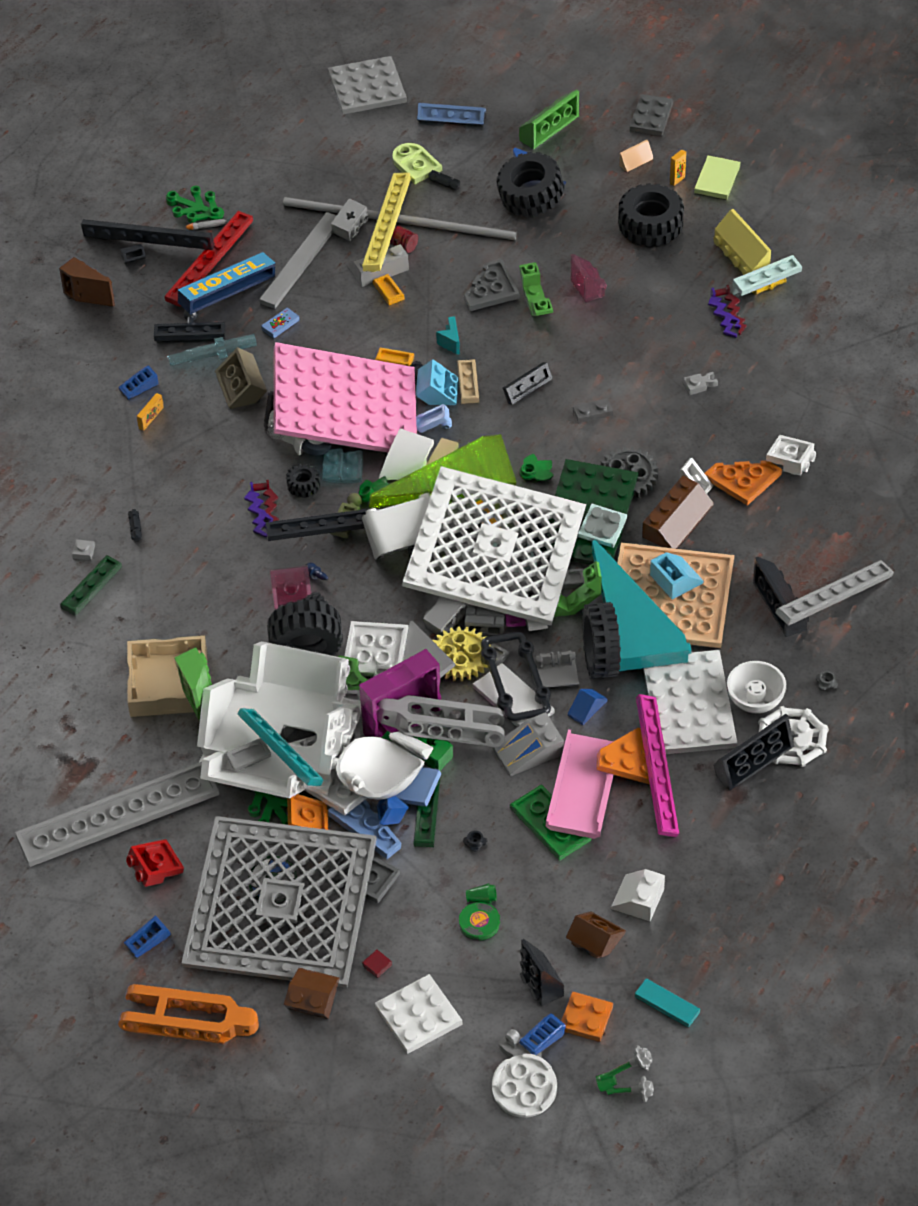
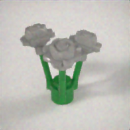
(641, 1058)

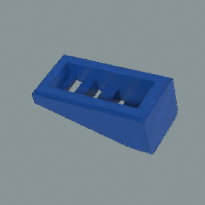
(146, 375)
(157, 938)
(552, 1025)

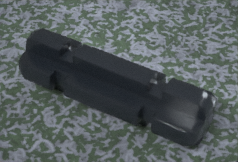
(444, 179)
(135, 526)

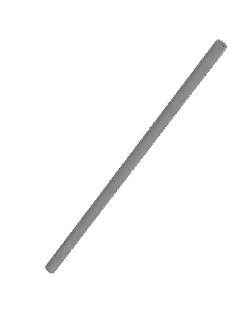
(404, 219)

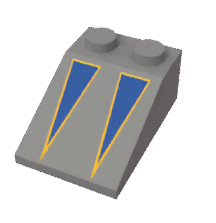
(530, 745)

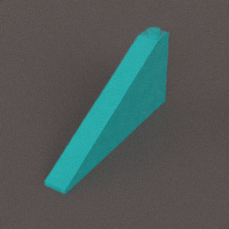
(644, 629)

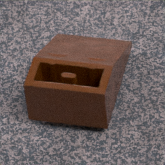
(86, 283)

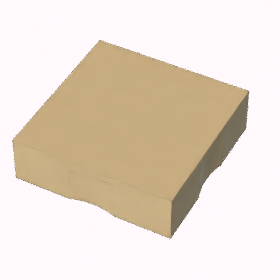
(154, 678)

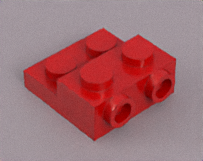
(154, 862)

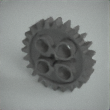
(636, 462)

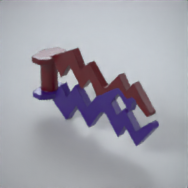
(715, 302)
(263, 514)

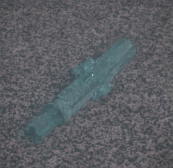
(219, 348)

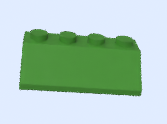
(550, 120)
(193, 677)

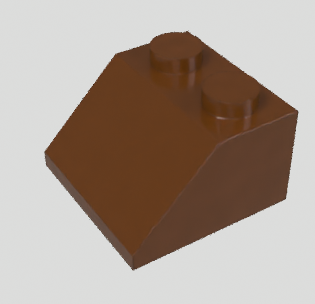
(594, 934)
(311, 993)

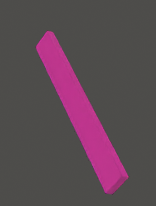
(657, 766)

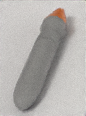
(206, 224)

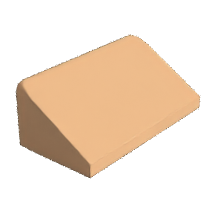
(635, 156)

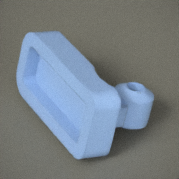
(433, 418)

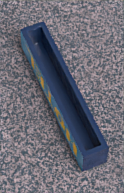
(226, 283)

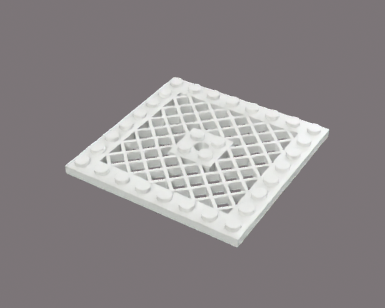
(453, 483)

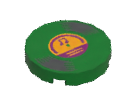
(479, 921)

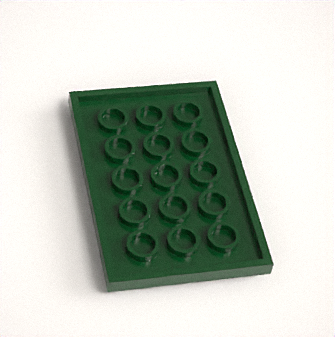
(598, 486)

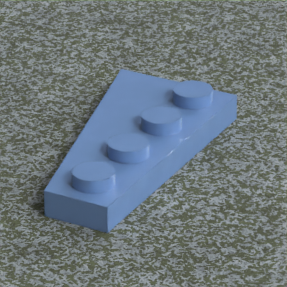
(364, 821)

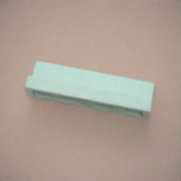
(766, 275)

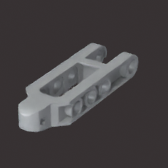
(471, 721)

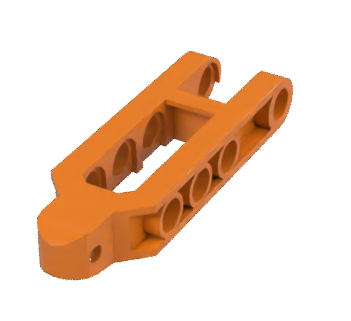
(235, 1022)

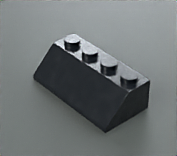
(776, 593)

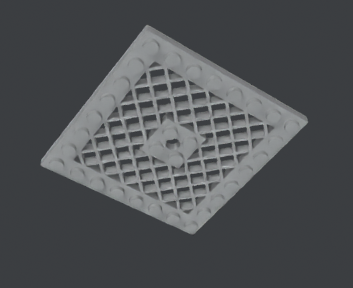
(237, 961)

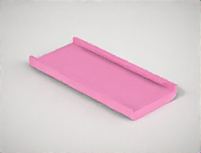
(579, 789)

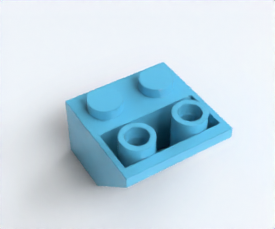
(436, 384)
(674, 574)

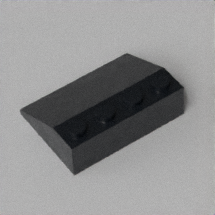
(755, 753)

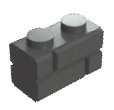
(484, 621)

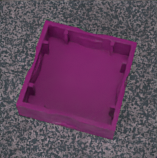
(413, 677)

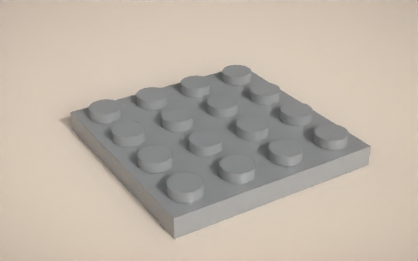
(367, 85)

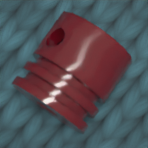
(404, 237)

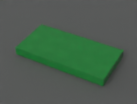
(533, 812)

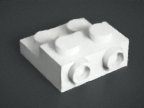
(792, 454)

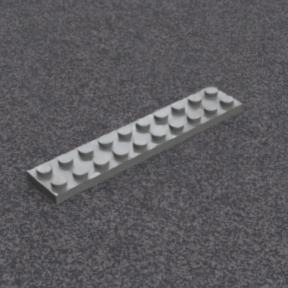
(115, 814)

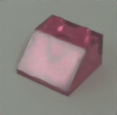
(586, 279)
(289, 584)

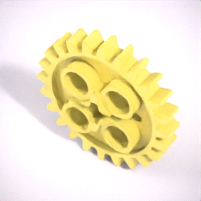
(464, 650)

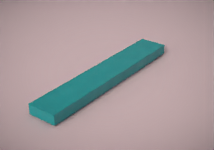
(280, 747)

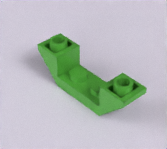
(533, 291)
(583, 595)

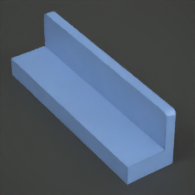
(451, 113)

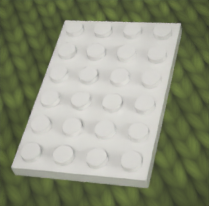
(693, 703)

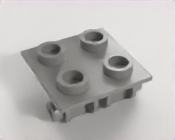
(557, 669)

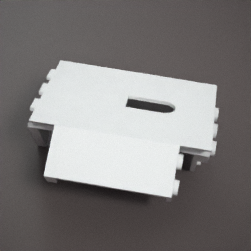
(288, 690)

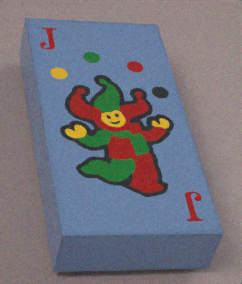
(280, 323)

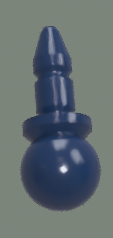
(315, 572)

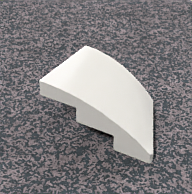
(406, 455)

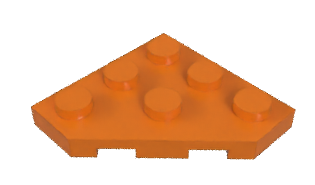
(744, 479)
(625, 757)

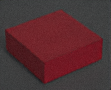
(377, 963)

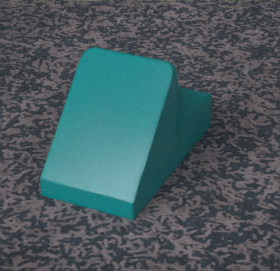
(449, 337)

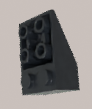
(539, 974)

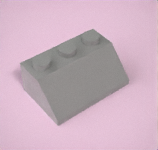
(394, 263)

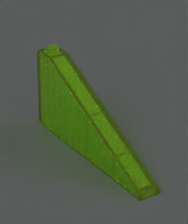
(482, 458)

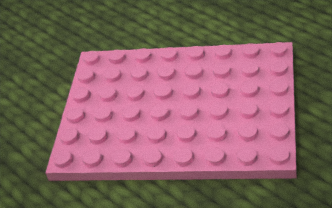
(341, 398)

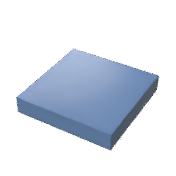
(421, 788)

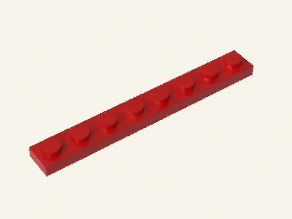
(209, 258)

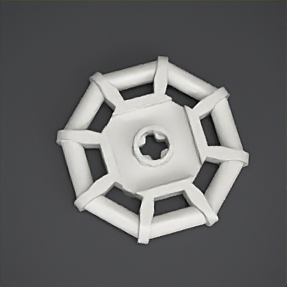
(803, 734)

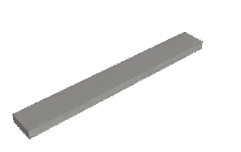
(298, 262)
(834, 592)

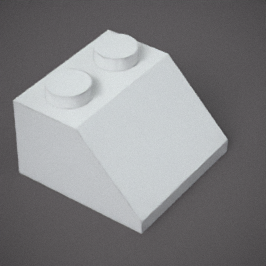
(639, 894)

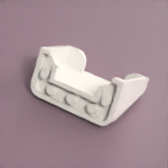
(395, 526)

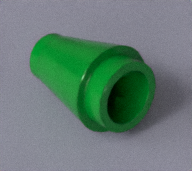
(483, 893)

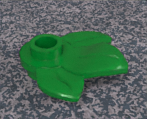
(536, 469)
(369, 487)

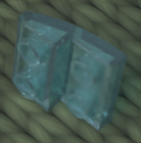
(342, 467)

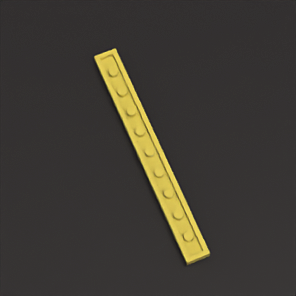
(386, 222)

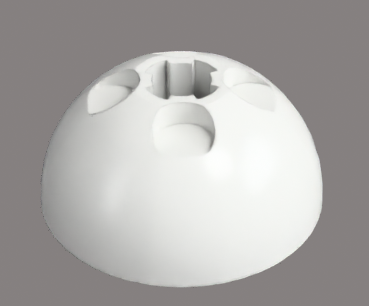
(756, 686)

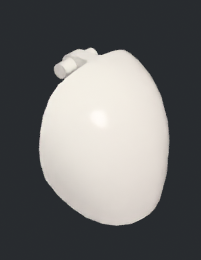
(377, 767)

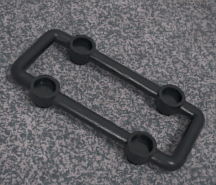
(525, 651)

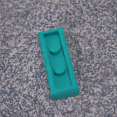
(667, 1003)

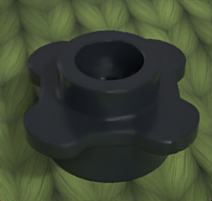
(475, 836)

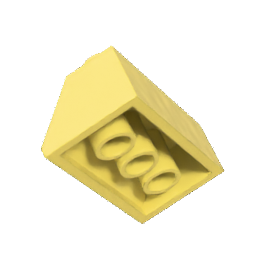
(741, 243)

